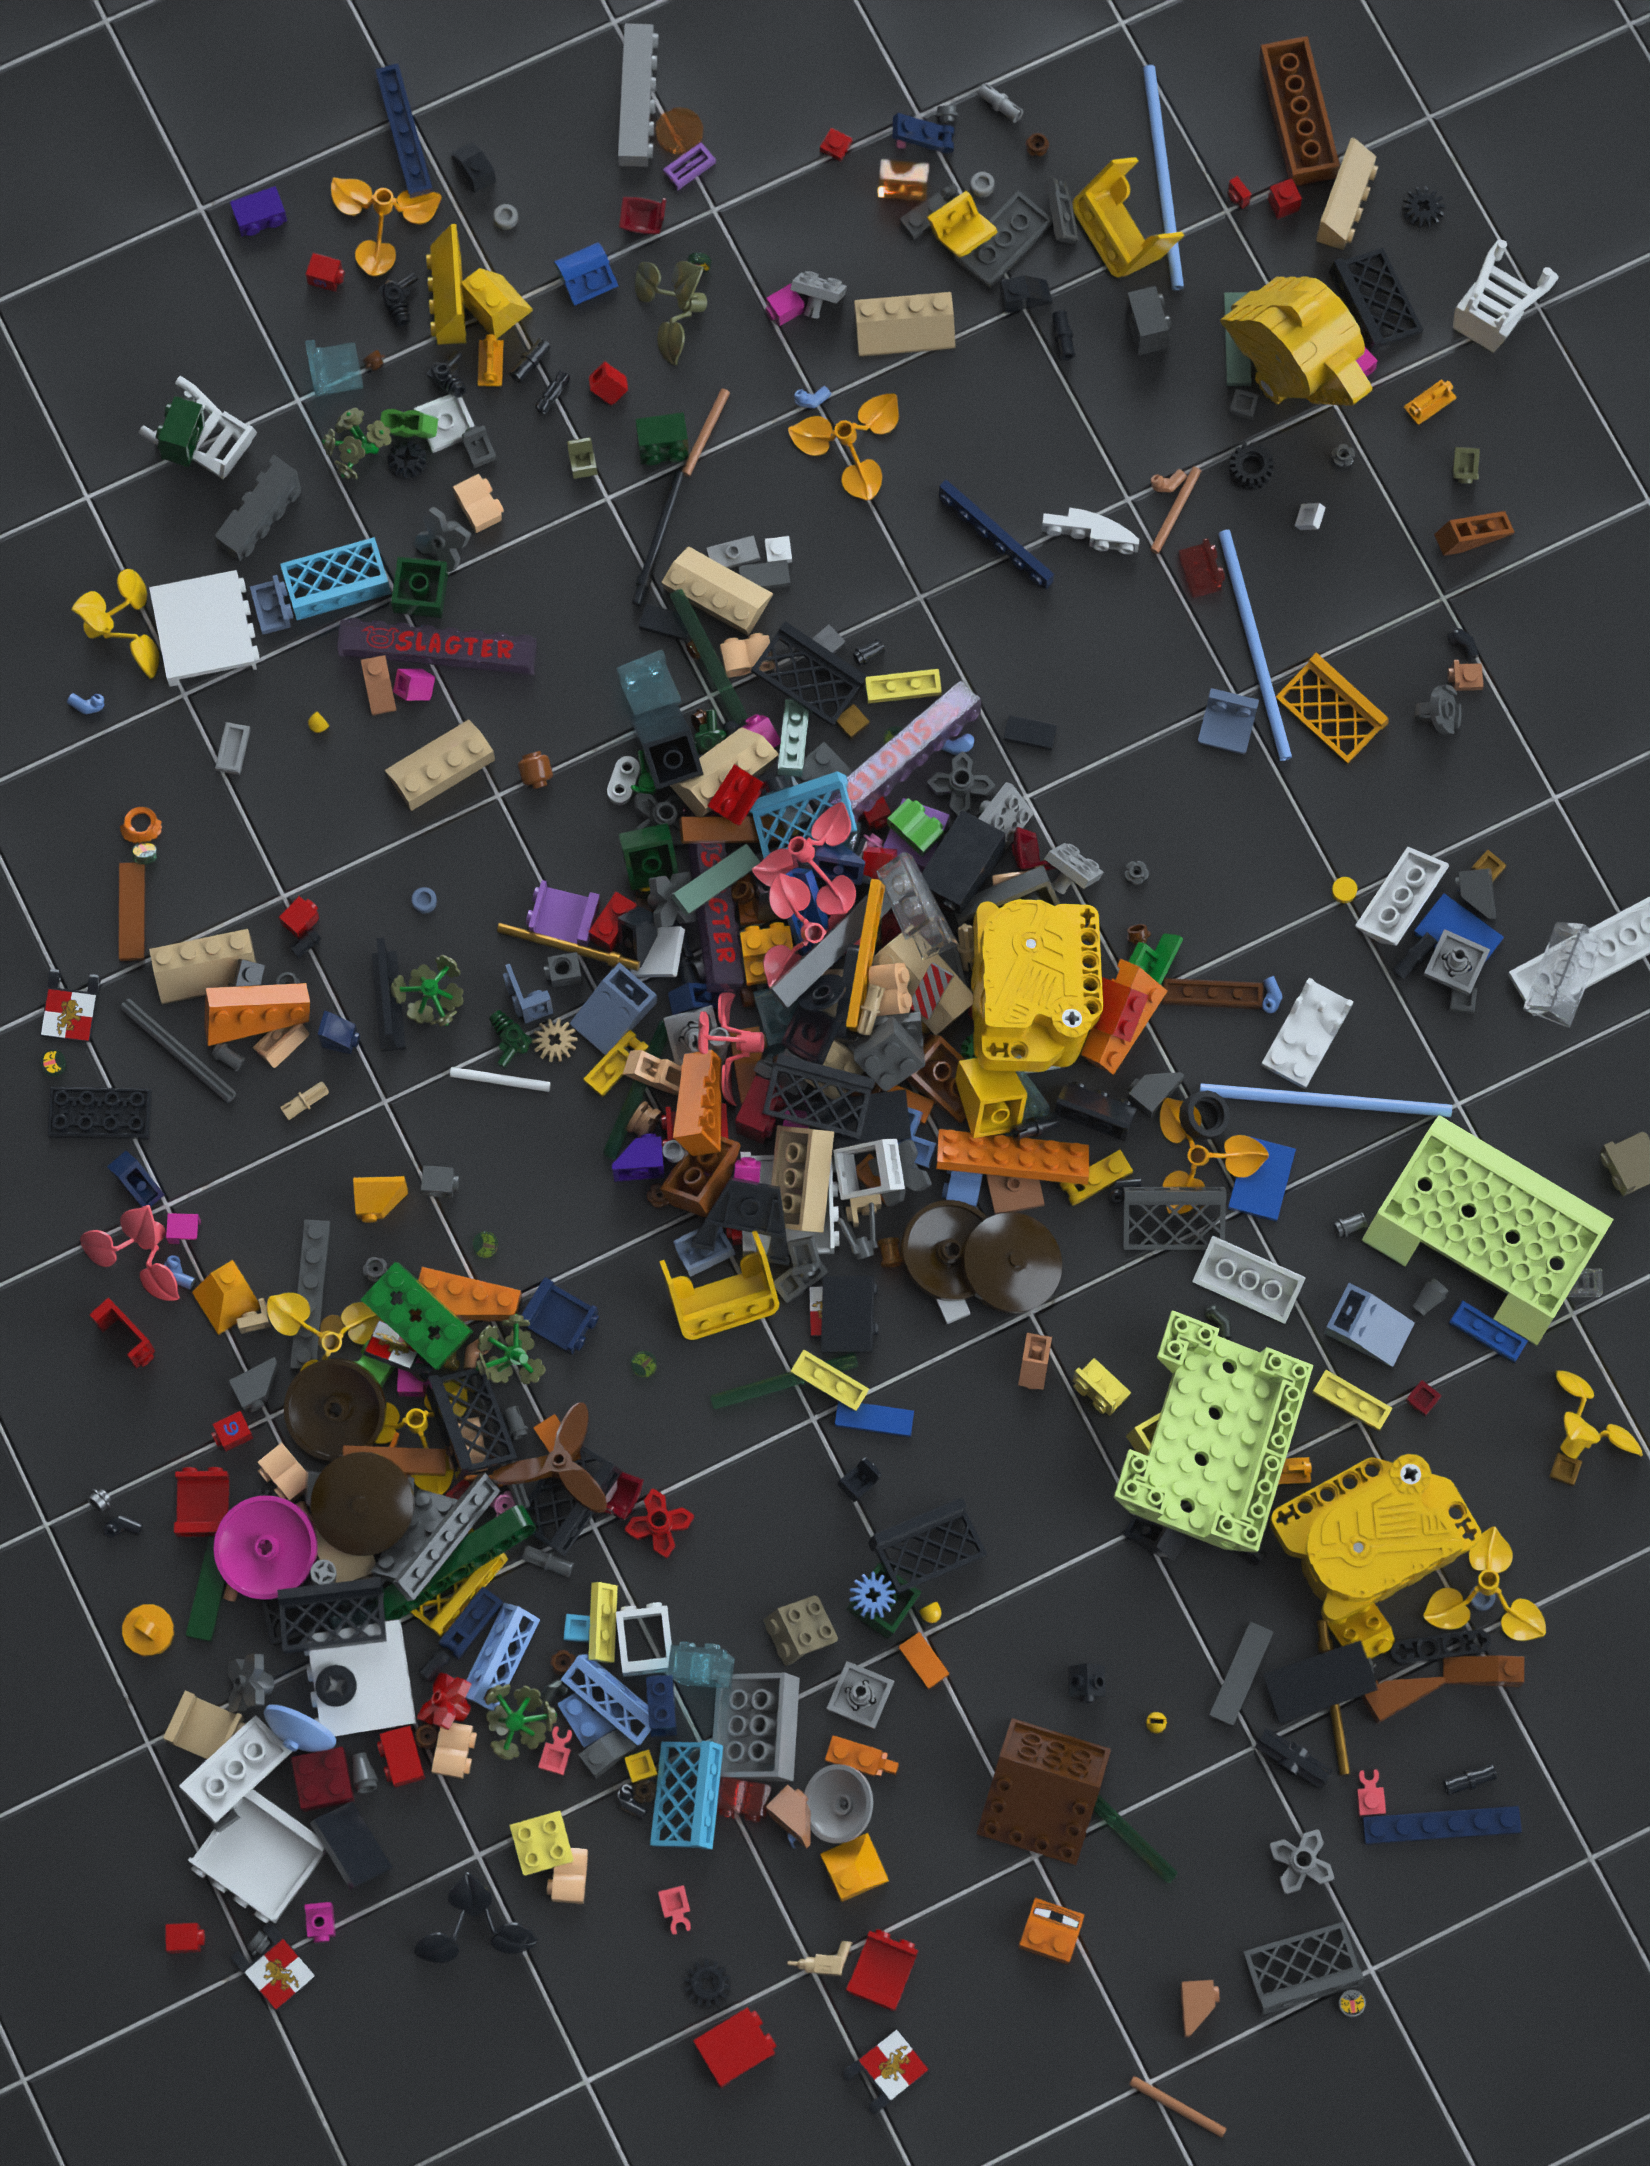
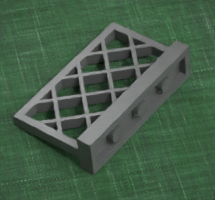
(1172, 1196)
(1311, 1989)

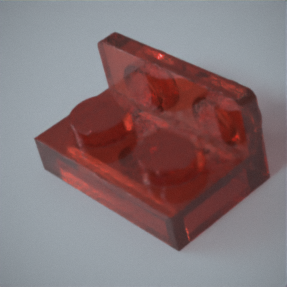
(1201, 568)

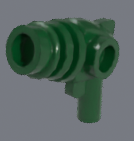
(709, 734)
(511, 1035)

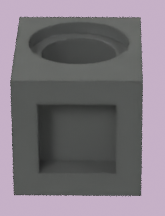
(569, 960)
(439, 1181)

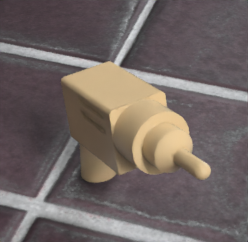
(825, 1963)

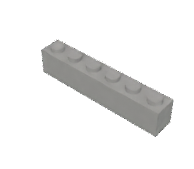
(636, 95)

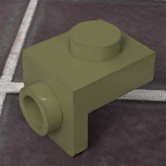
(582, 458)
(1466, 464)

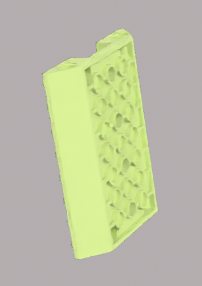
(1504, 1200)
(1241, 1448)

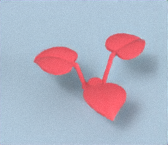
(831, 828)
(788, 897)
(747, 1041)
(142, 1229)

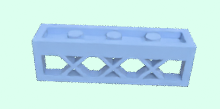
(496, 1653)
(613, 1688)

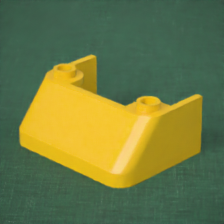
(1110, 225)
(726, 1301)

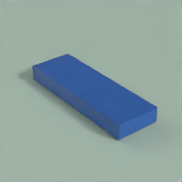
(1488, 1332)
(875, 1419)

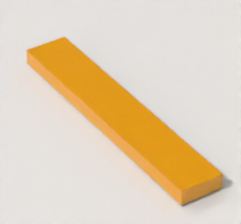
(866, 953)

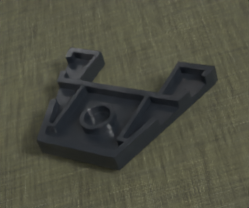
(747, 1208)

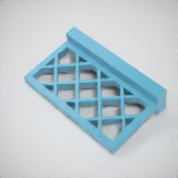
(336, 596)
(793, 796)
(703, 1794)

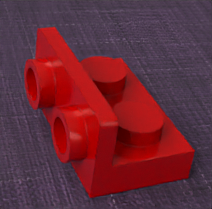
(736, 795)

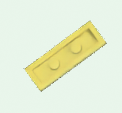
(903, 686)
(829, 1380)
(1352, 1400)
(602, 1622)

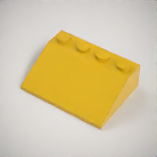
(446, 288)

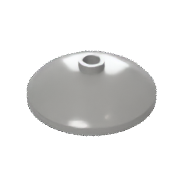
(827, 1798)

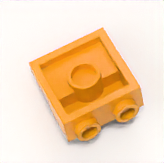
(756, 944)

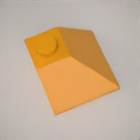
(377, 1196)
(225, 1297)
(854, 1867)

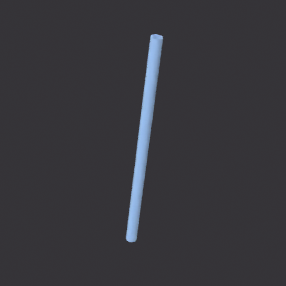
(1162, 173)
(1255, 645)
(1329, 1100)

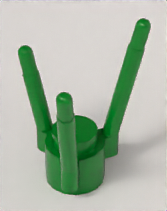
(645, 782)

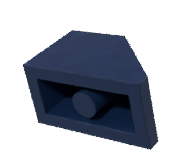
(839, 861)
(692, 997)
(338, 1033)
(135, 1180)

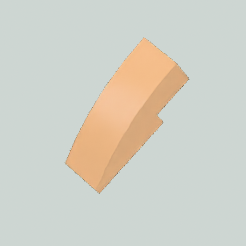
(653, 1071)

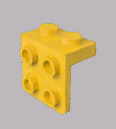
(960, 225)
(1367, 1626)

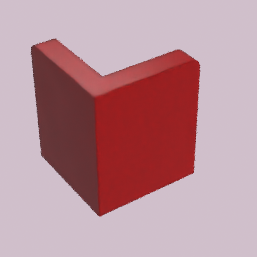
(608, 383)

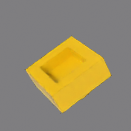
(640, 1766)

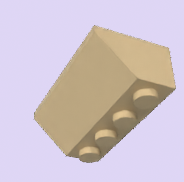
(1346, 196)
(904, 324)
(717, 590)
(741, 748)
(440, 764)
(192, 966)
(957, 995)
(803, 1175)

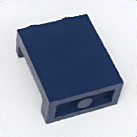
(559, 1317)
(661, 1706)

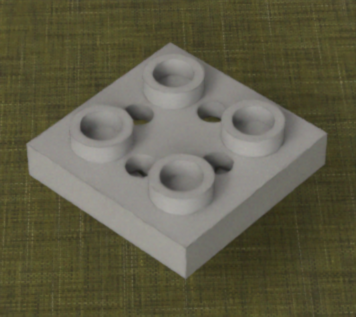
(818, 290)
(1004, 810)
(1072, 867)
(1460, 954)
(677, 1026)
(878, 1688)

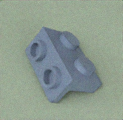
(270, 606)
(699, 1259)

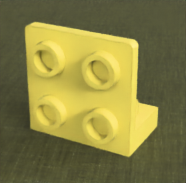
(1100, 1387)
(541, 1843)

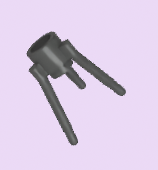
(860, 1247)

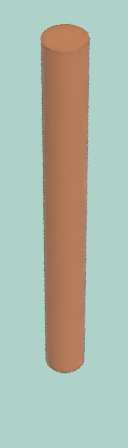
(705, 432)
(1175, 510)
(1177, 2106)

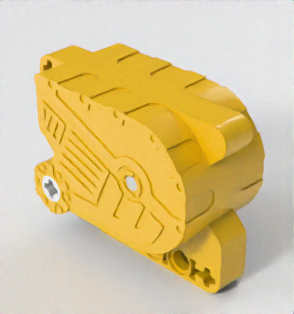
(1300, 342)
(1032, 983)
(1376, 1534)

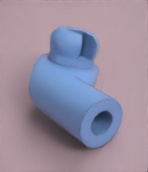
(807, 400)
(961, 744)
(1273, 997)
(182, 1279)

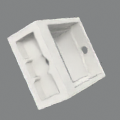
(888, 1164)
(644, 1666)

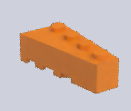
(253, 1010)
(1107, 1050)
(699, 1104)
(470, 1297)

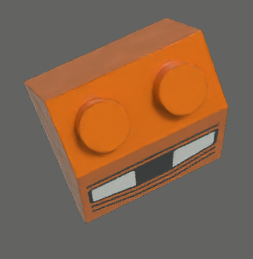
(1051, 1931)

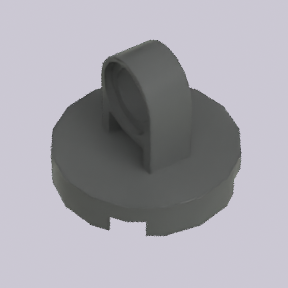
(1441, 710)

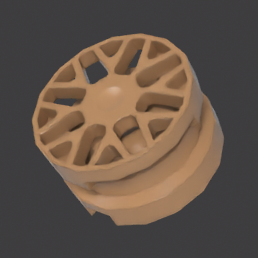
(644, 1120)

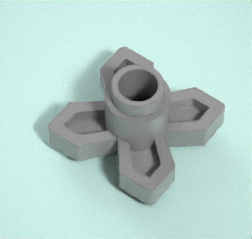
(1308, 1848)

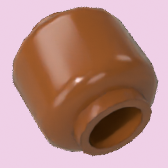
(535, 769)

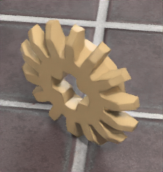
(555, 1050)

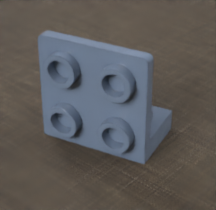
(1228, 721)
(533, 1007)

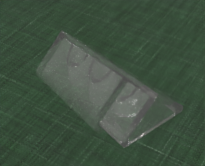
(915, 906)
(1563, 973)

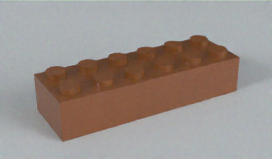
(1299, 111)

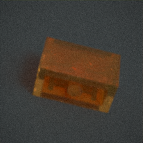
(903, 180)

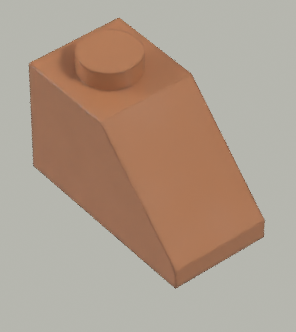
(378, 685)
(1035, 1361)
(792, 1814)
(1197, 2002)

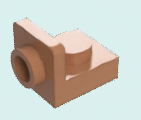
(1465, 676)

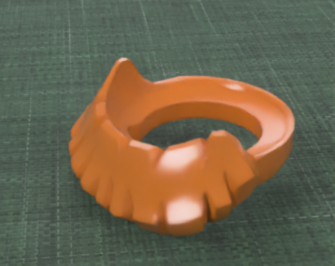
(152, 831)

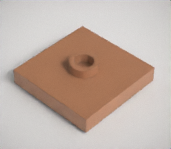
(1014, 1193)

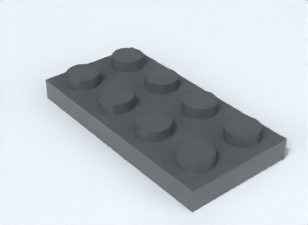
(428, 1513)

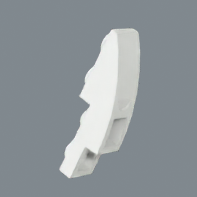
(1102, 531)

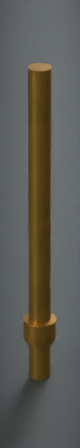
(611, 958)
(1325, 1645)

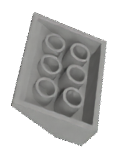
(757, 1726)

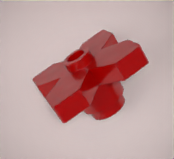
(645, 1526)
(447, 1702)

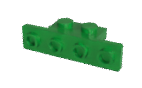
(1157, 962)

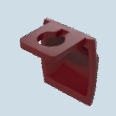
(642, 215)
(1027, 851)
(623, 1495)

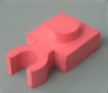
(555, 1755)
(1370, 1799)
(674, 1904)

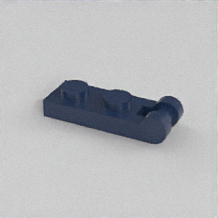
(923, 133)
(471, 1622)

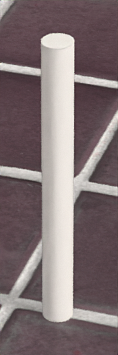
(500, 1079)

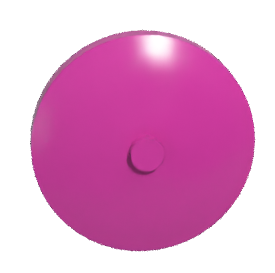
(265, 1546)

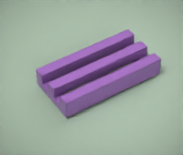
(695, 172)

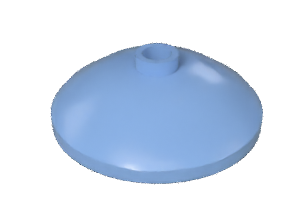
(298, 1730)

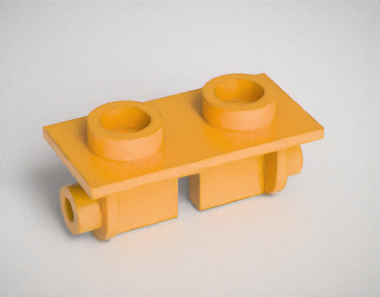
(490, 361)
(1430, 401)
(1296, 1471)

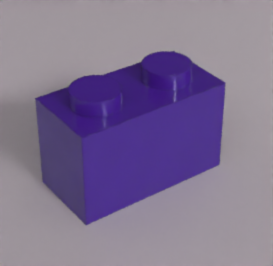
(258, 211)

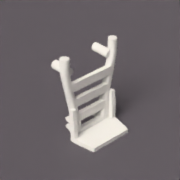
(1483, 327)
(232, 428)

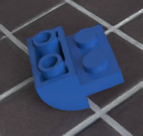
(586, 273)

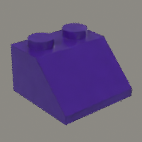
(640, 1160)

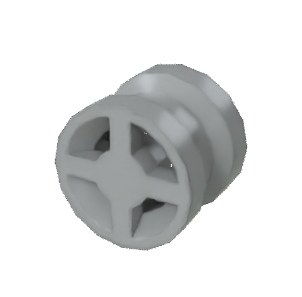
(324, 1569)

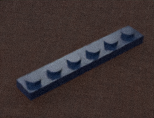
(404, 130)
(1001, 539)
(1441, 1825)

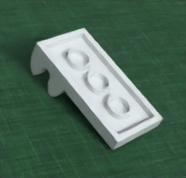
(1307, 1033)

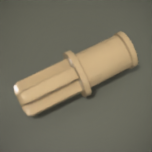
(966, 945)
(870, 1009)
(304, 1100)

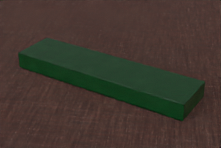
(207, 1598)

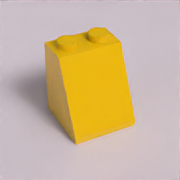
(493, 301)
(990, 1098)

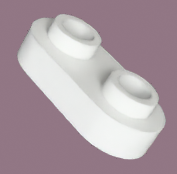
(623, 779)

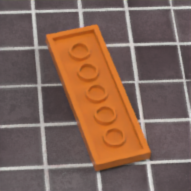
(1012, 1158)

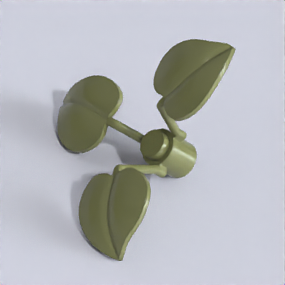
(685, 280)

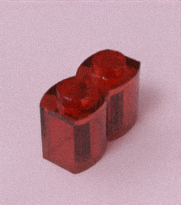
(743, 1798)

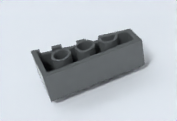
(259, 509)
(1027, 886)

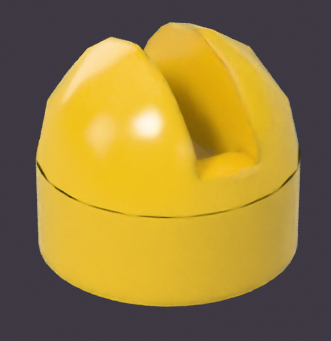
(317, 723)
(931, 1612)
(1156, 1727)

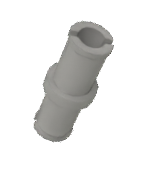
(1000, 102)

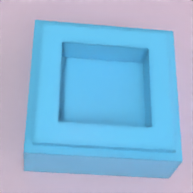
(577, 1628)

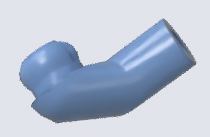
(87, 706)

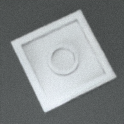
(452, 421)
(664, 954)

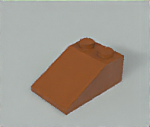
(938, 1076)
(701, 1178)

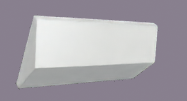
(1401, 896)
(1249, 1279)
(234, 1769)

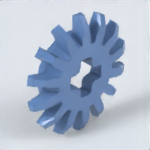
(867, 1604)

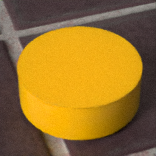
(1344, 890)

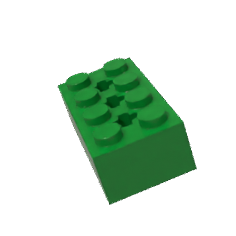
(400, 1316)

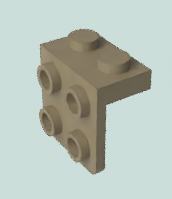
(1628, 1162)
(800, 1629)

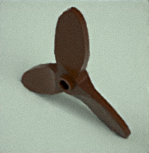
(560, 1463)

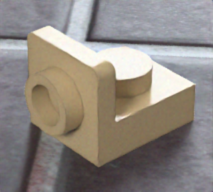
(861, 1204)
(252, 1321)

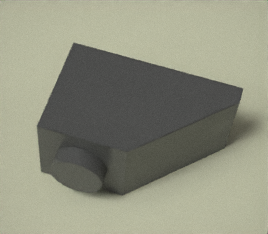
(1477, 889)
(1152, 1090)
(255, 1385)
(606, 1752)

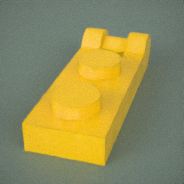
(612, 1065)
(1100, 1177)

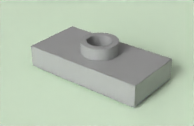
(735, 552)

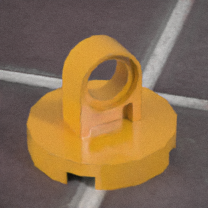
(148, 1630)

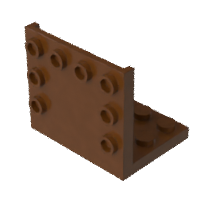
(1043, 1791)

